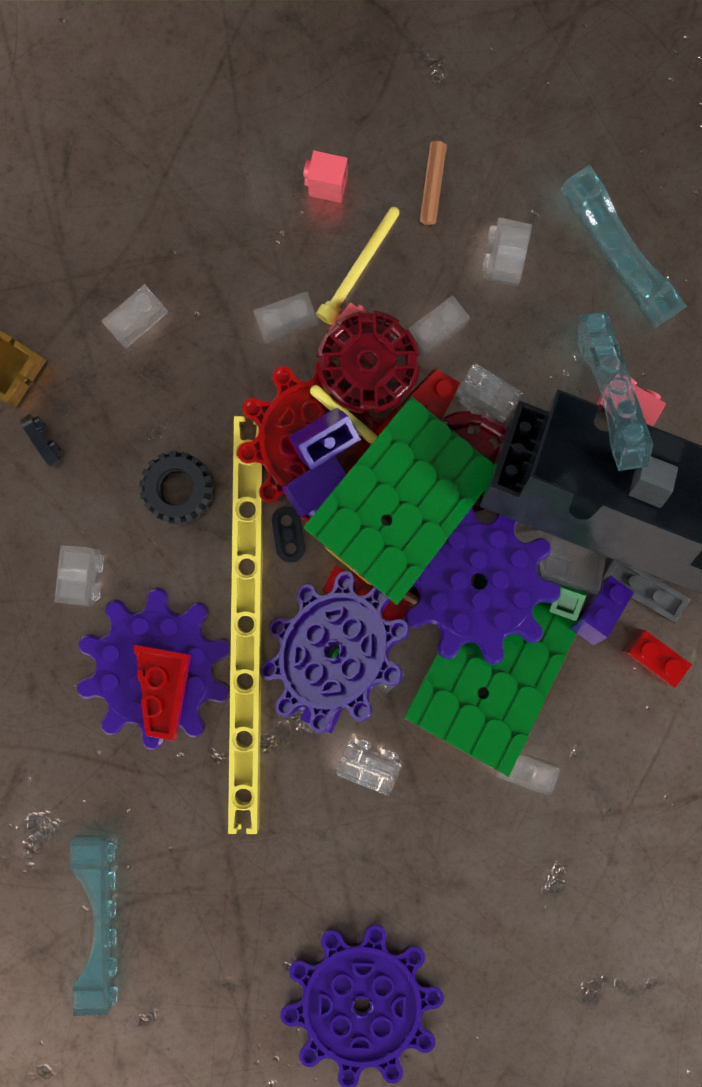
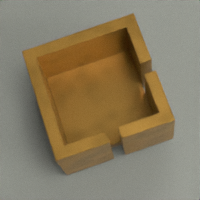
(16, 366)

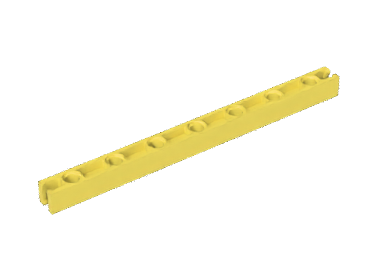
(245, 646)

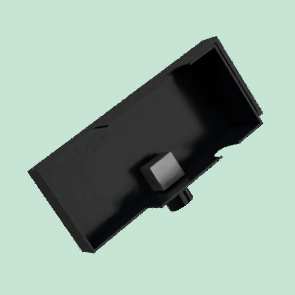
(564, 480)

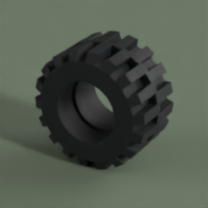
(155, 477)

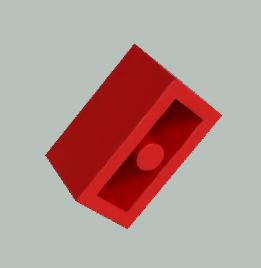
(656, 658)

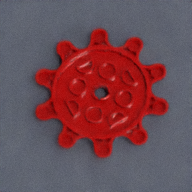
(284, 416)

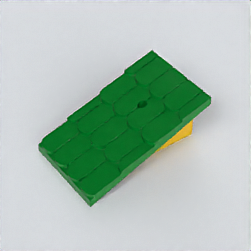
(418, 478)
(499, 721)

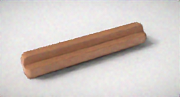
(433, 182)

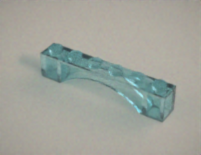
(595, 210)
(626, 423)
(91, 864)

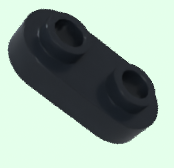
(47, 448)
(288, 534)

